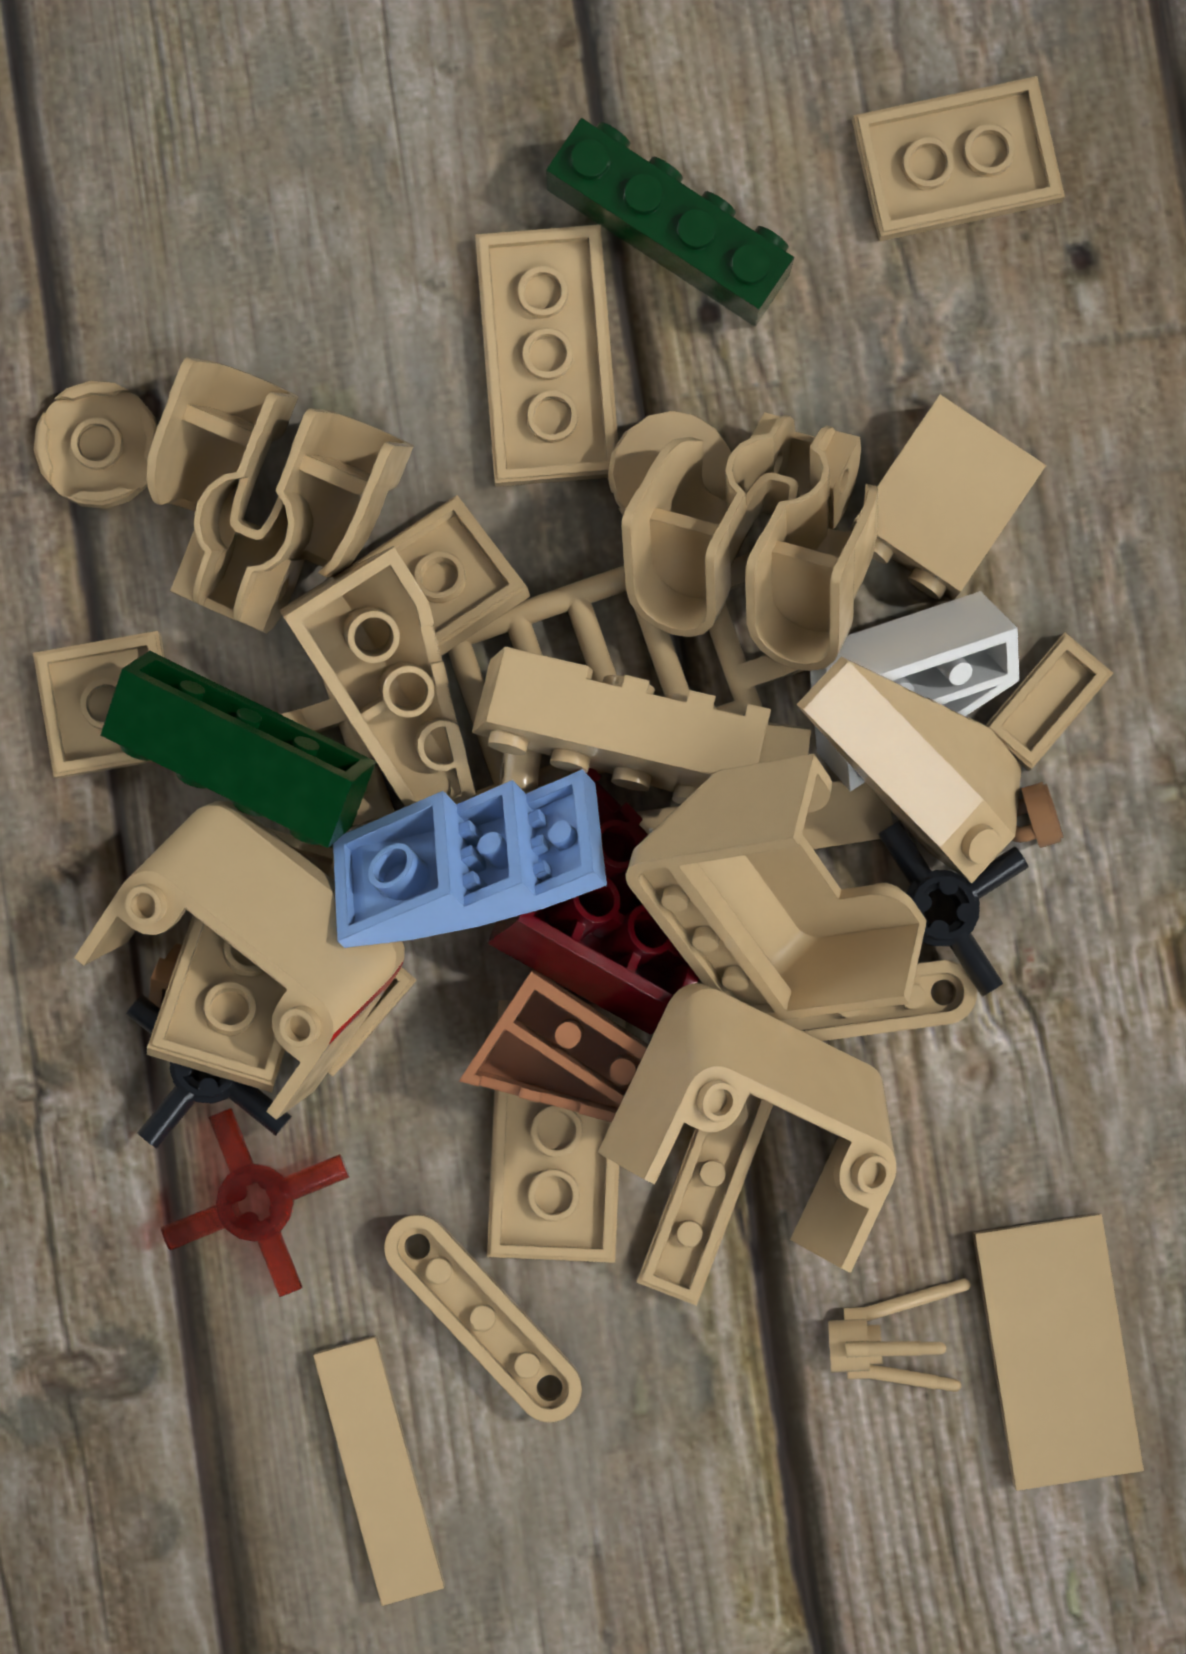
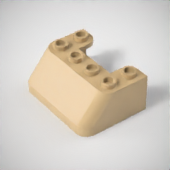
(762, 910)

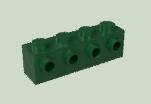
(669, 221)
(237, 749)

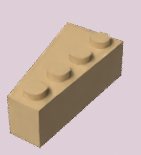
(613, 724)

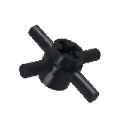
(964, 895)
(190, 1089)

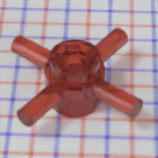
(282, 1193)

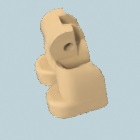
(209, 462)
(800, 569)

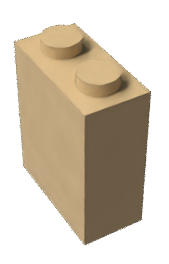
(949, 498)

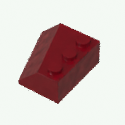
(604, 939)

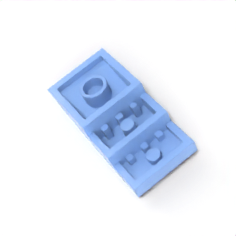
(467, 862)

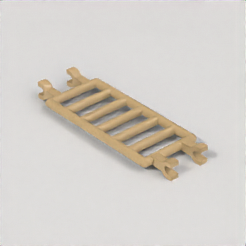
(576, 599)

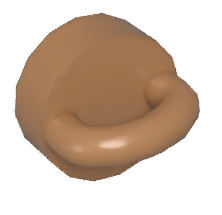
(1042, 814)

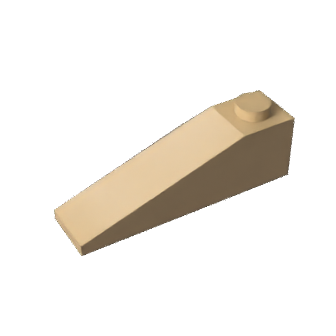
(384, 666)
(926, 762)

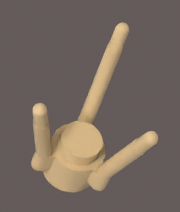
(859, 1345)

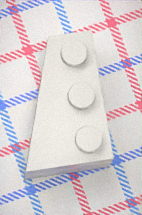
(949, 653)

